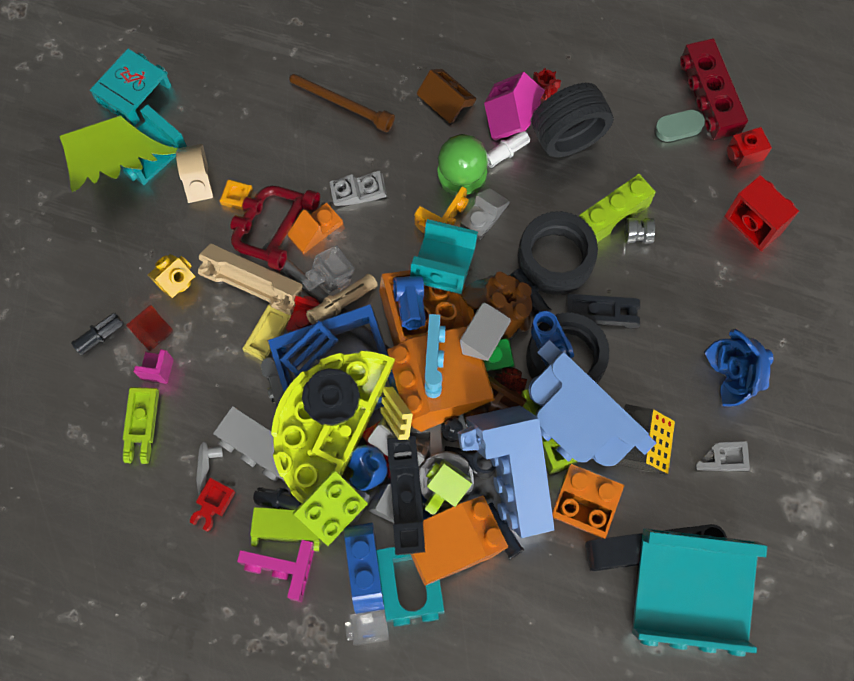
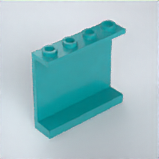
(696, 591)

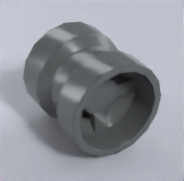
(640, 230)

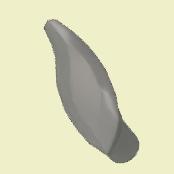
(203, 463)

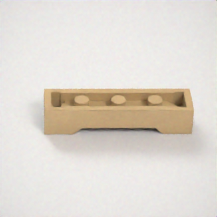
(250, 277)

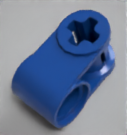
(555, 335)

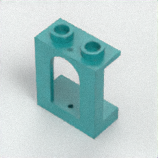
(393, 610)

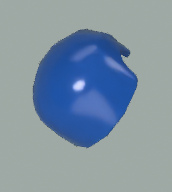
(368, 467)

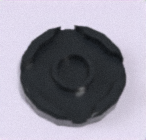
(331, 397)

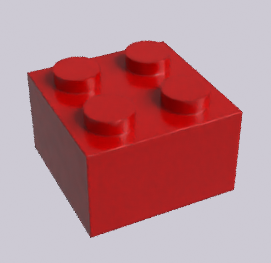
(761, 212)

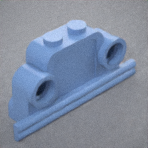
(582, 413)

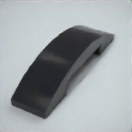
(406, 496)

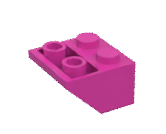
(512, 105)

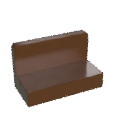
(445, 94)

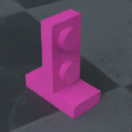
(282, 569)

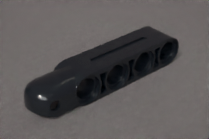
(626, 549)

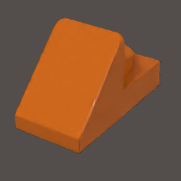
(314, 227)

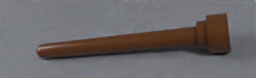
(382, 120)

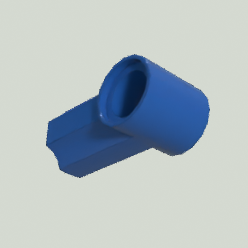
(410, 296)

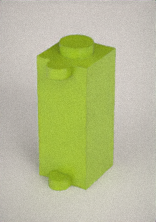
(280, 526)

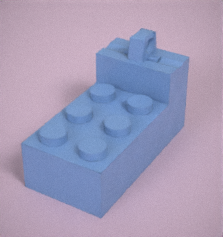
(515, 447)

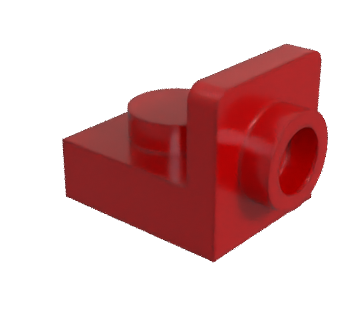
(299, 318)

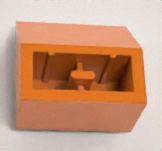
(587, 501)

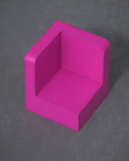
(155, 367)

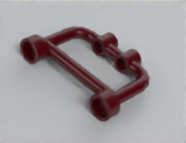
(253, 206)

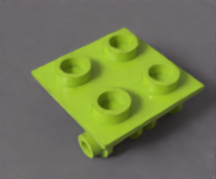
(330, 508)

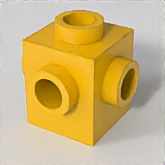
(172, 274)

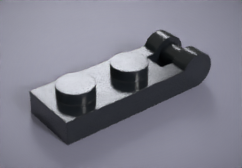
(605, 309)

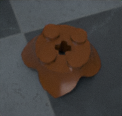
(504, 295)

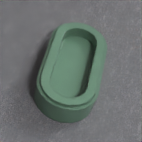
(679, 125)

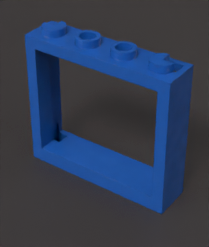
(336, 325)

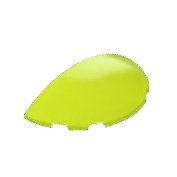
(310, 451)

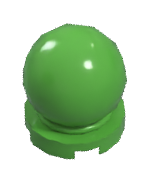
(462, 163)

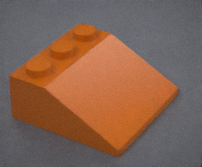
(463, 380)

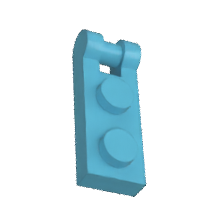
(434, 357)

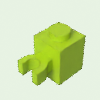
(447, 484)

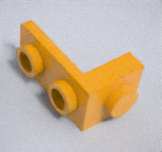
(457, 205)

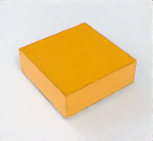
(235, 193)

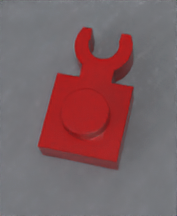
(213, 499)

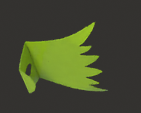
(105, 148)

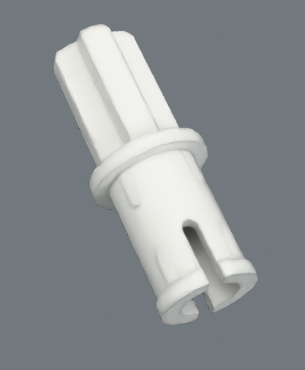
(507, 148)

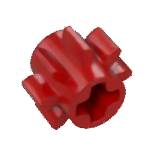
(547, 80)

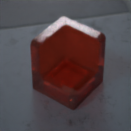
(149, 328)

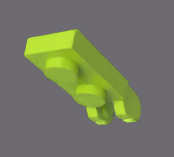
(140, 422)

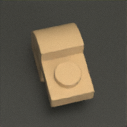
(194, 172)

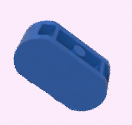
(363, 568)

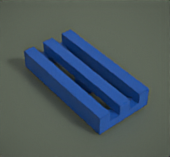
(319, 355)

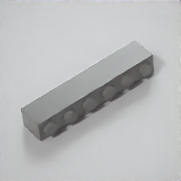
(257, 446)

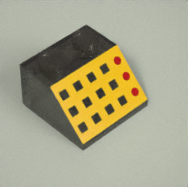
(661, 431)

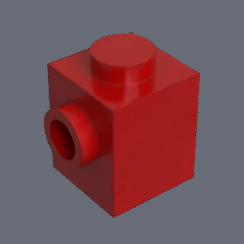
(748, 147)

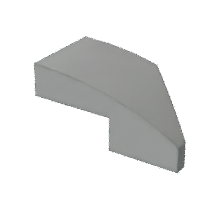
(726, 457)

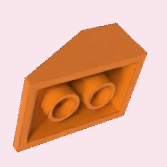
(458, 540)

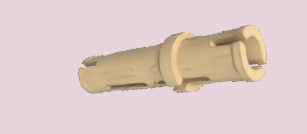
(333, 304)

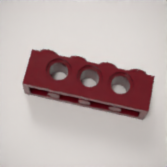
(723, 96)

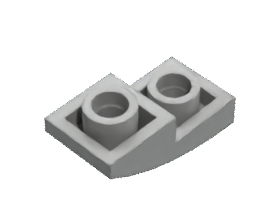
(355, 190)

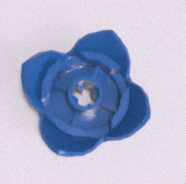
(744, 365)

